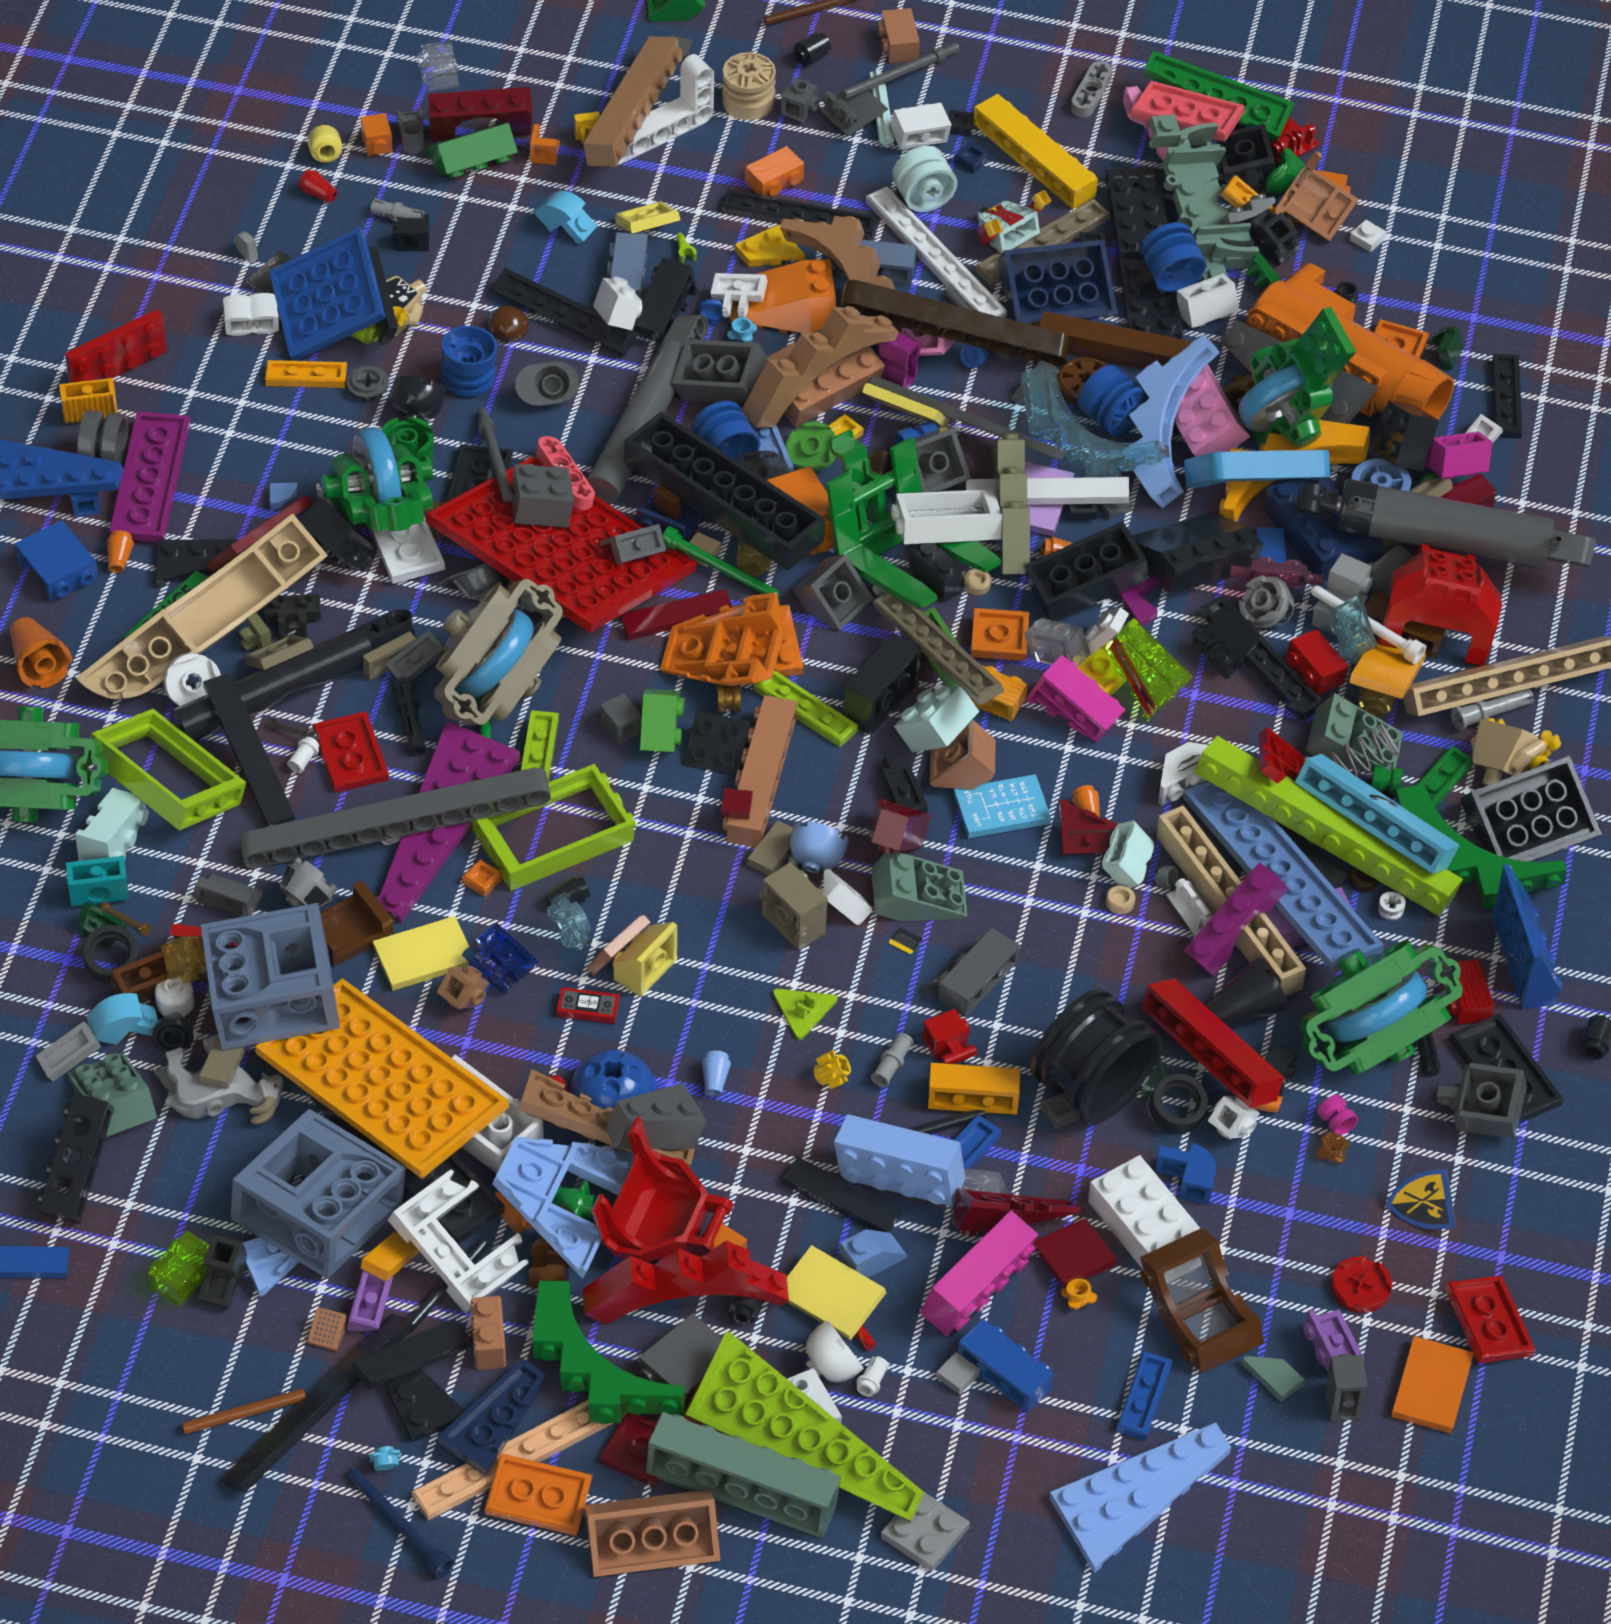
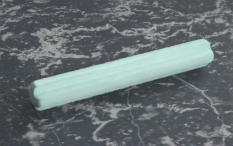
(884, 120)

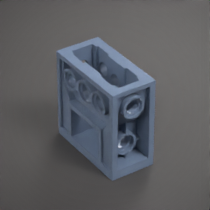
(250, 982)
(334, 1210)

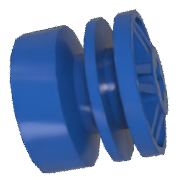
(1173, 257)
(468, 361)
(1110, 399)
(726, 429)

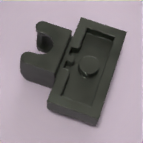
(293, 612)

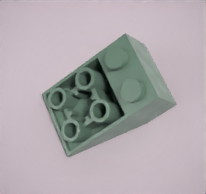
(1340, 723)
(917, 889)
(120, 1085)

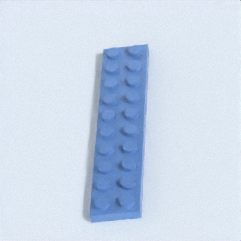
(1311, 900)

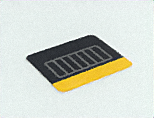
(905, 940)

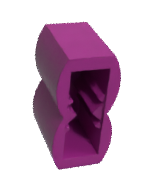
(900, 360)

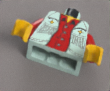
(1010, 223)

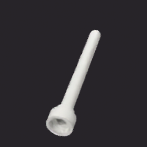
(1412, 650)

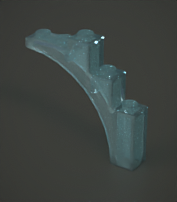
(1051, 419)

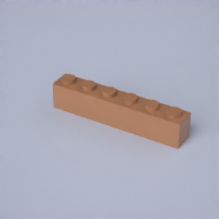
(762, 767)

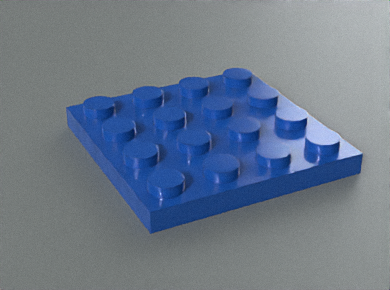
(327, 294)

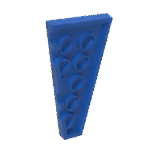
(46, 472)

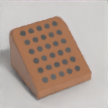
(327, 1329)

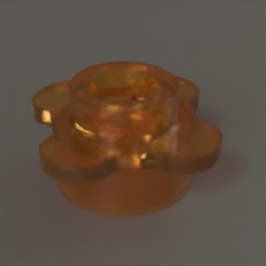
(1334, 1141)

